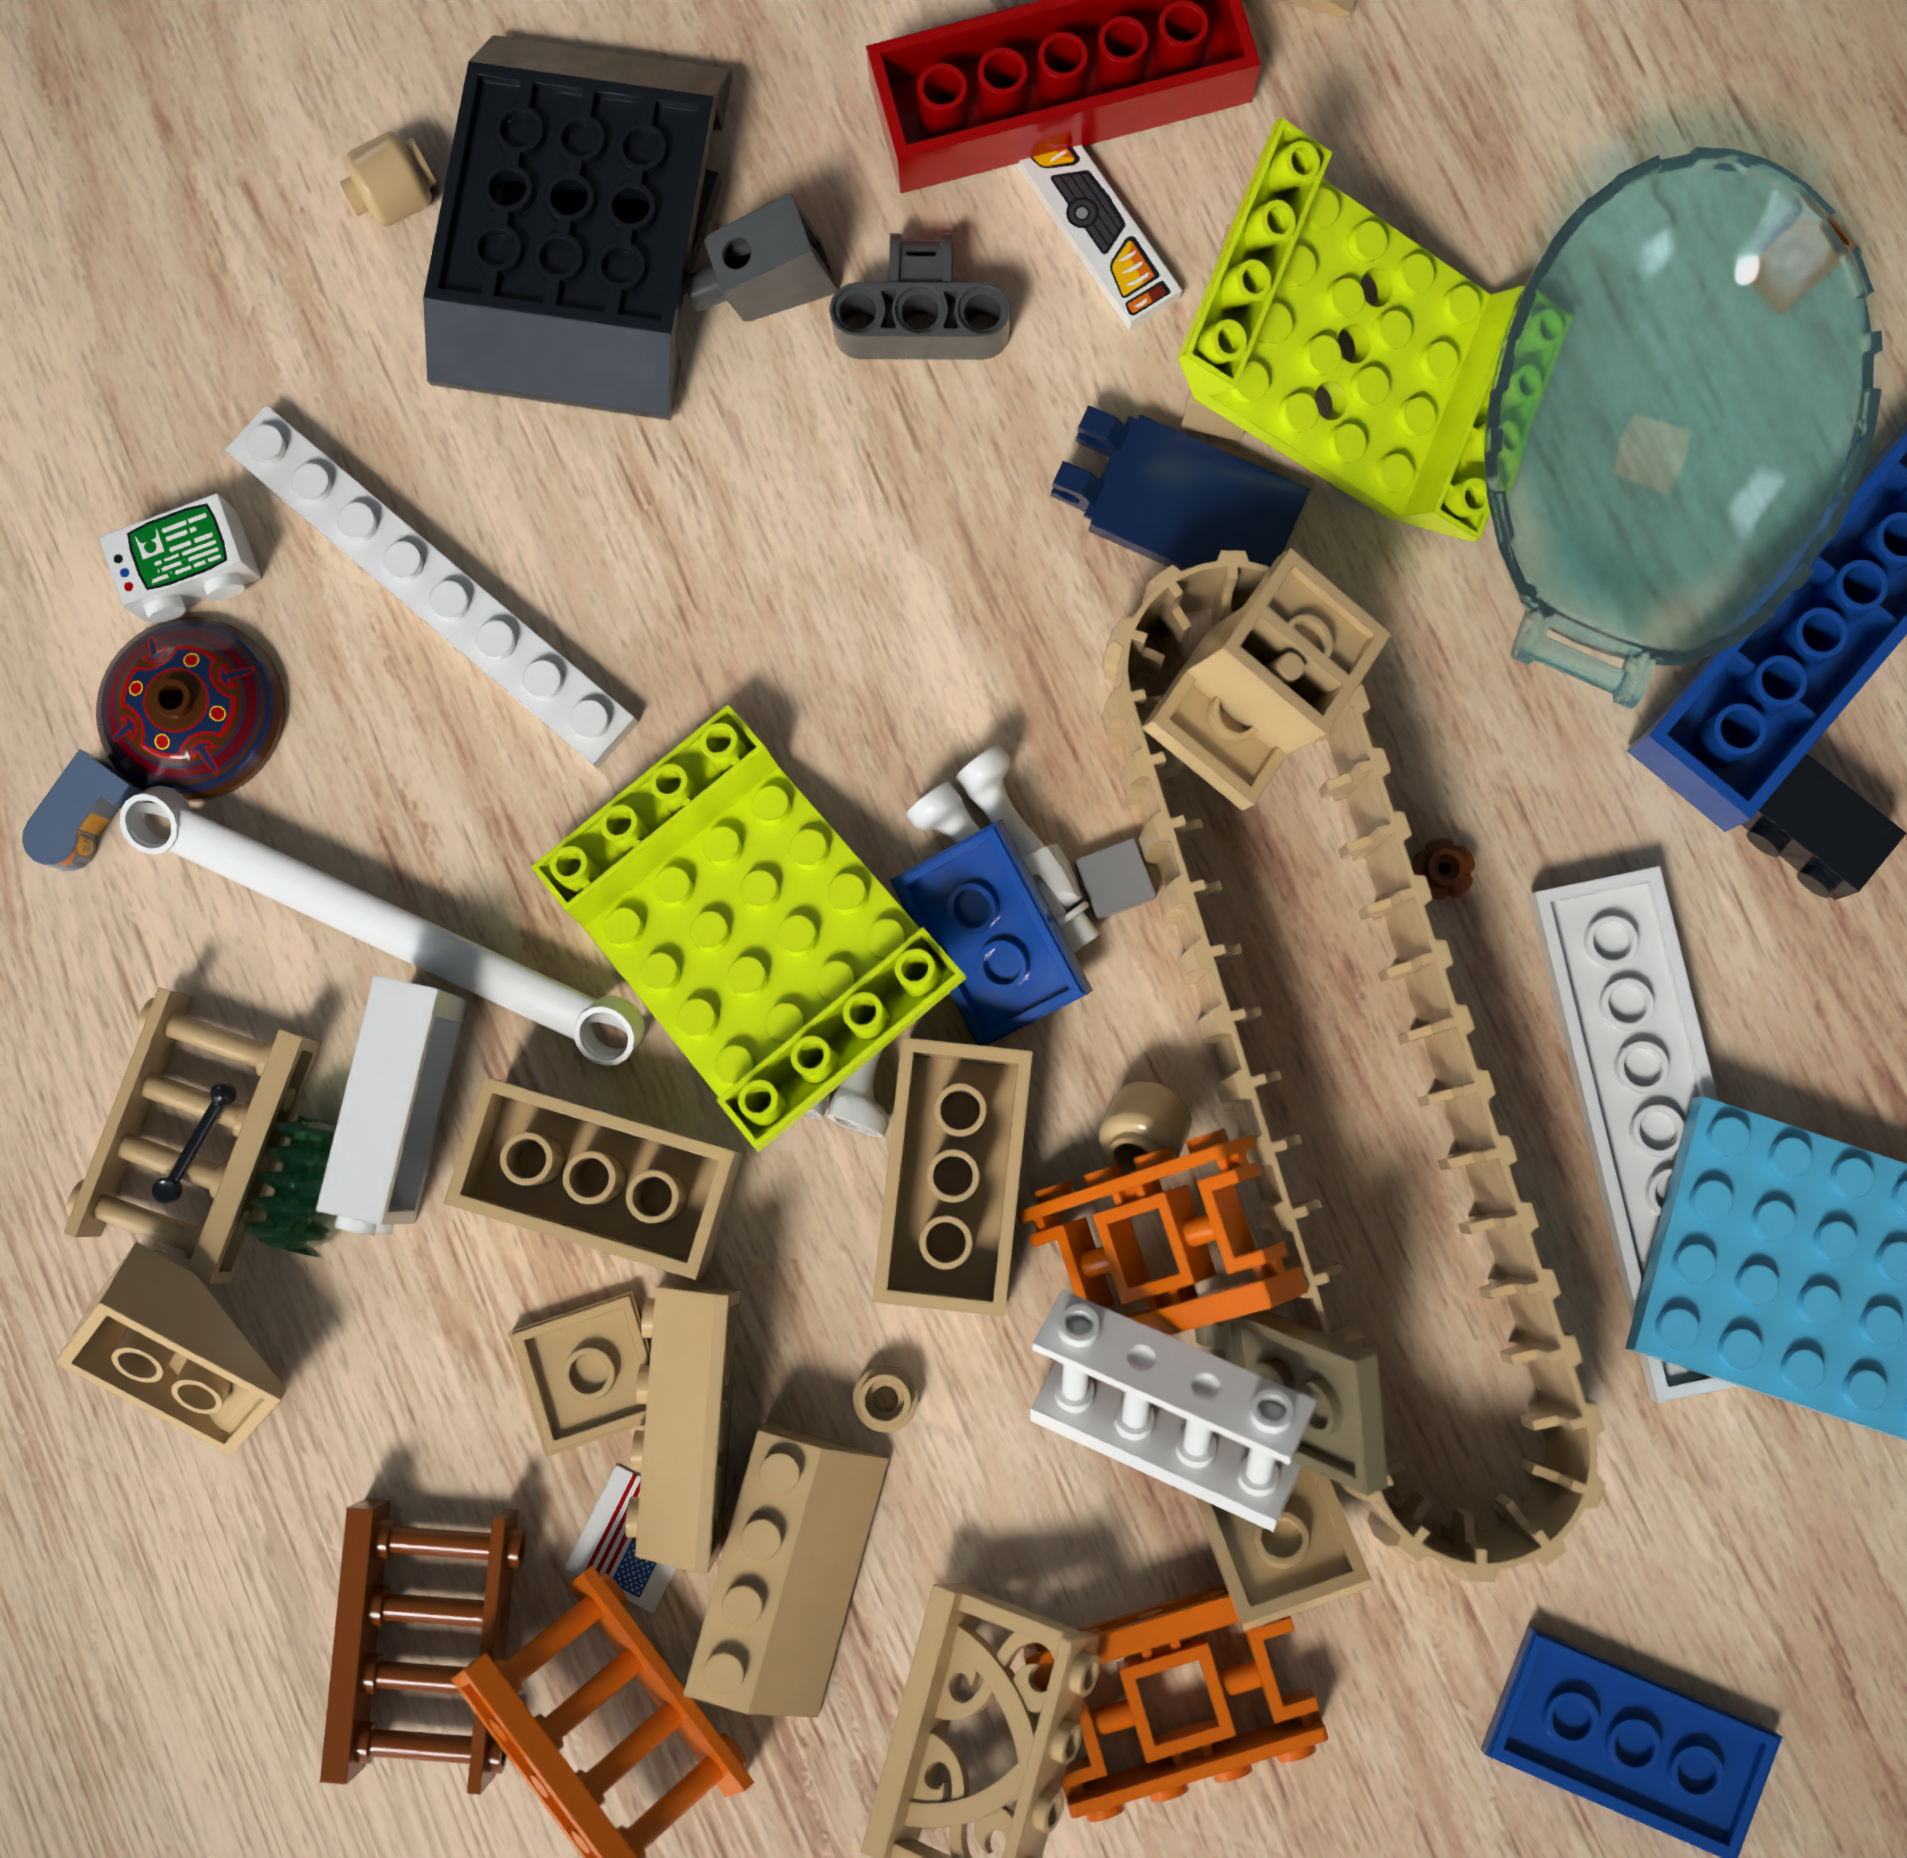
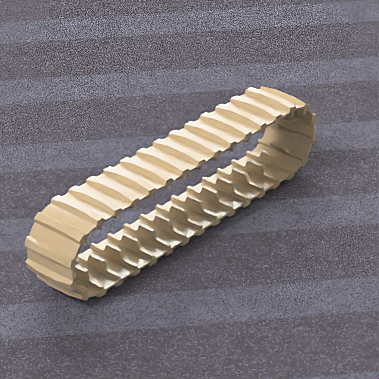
(1571, 1421)

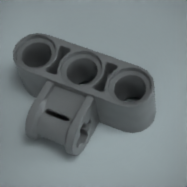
(920, 284)

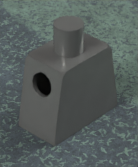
(763, 263)

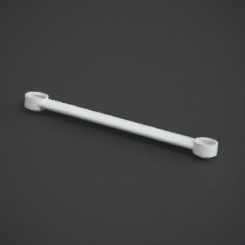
(381, 924)

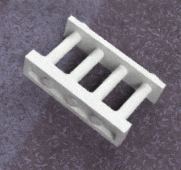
(1170, 1409)

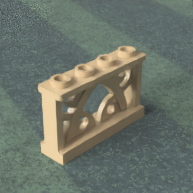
(1044, 1747)

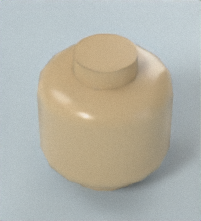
(388, 179)
(1142, 1121)

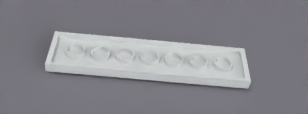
(1631, 1060)

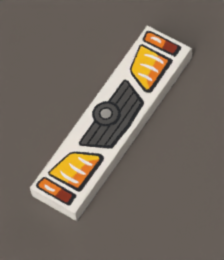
(1101, 233)

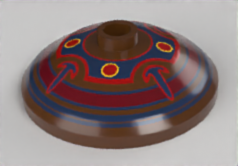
(219, 731)

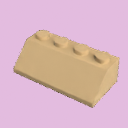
(685, 1426)
(786, 1575)

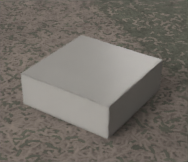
(1115, 879)

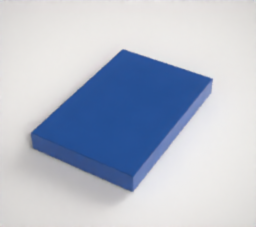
(996, 930)

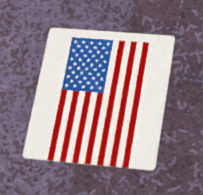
(611, 1552)

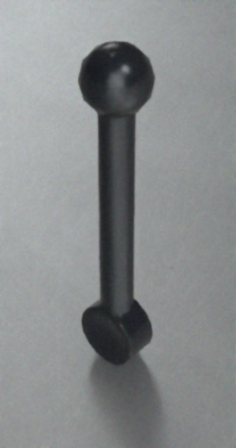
(169, 1188)

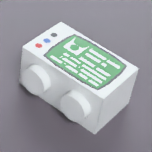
(180, 559)

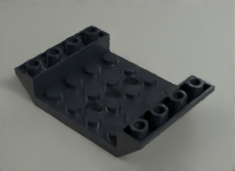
(577, 300)

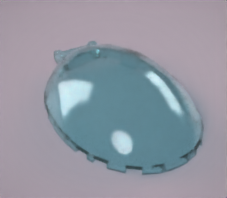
(1677, 415)

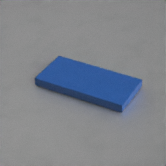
(1631, 1744)

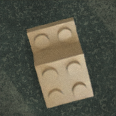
(1267, 680)

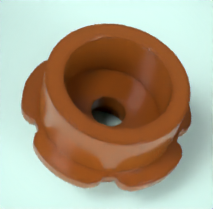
(1456, 857)

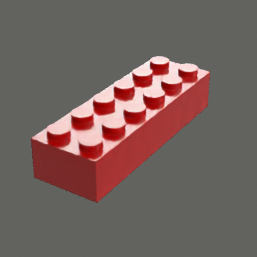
(1053, 80)

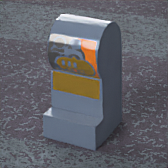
(76, 812)

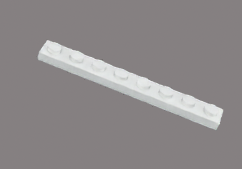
(432, 586)

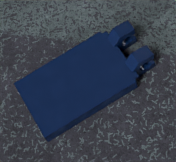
(1177, 494)

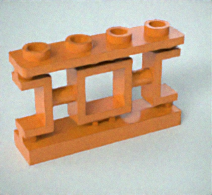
(1171, 1298)
(1195, 1749)

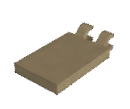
(1347, 1424)

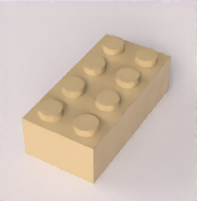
(952, 1177)
(593, 1178)

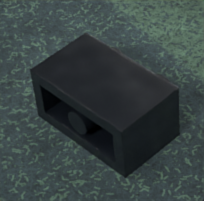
(1823, 831)

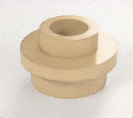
(879, 1419)

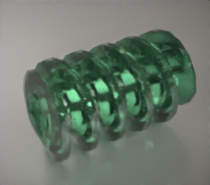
(296, 1187)

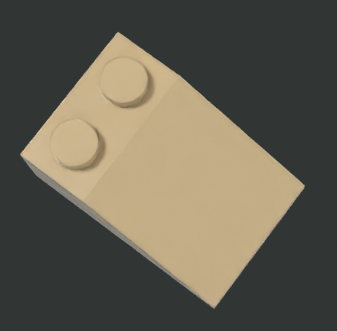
(172, 1352)

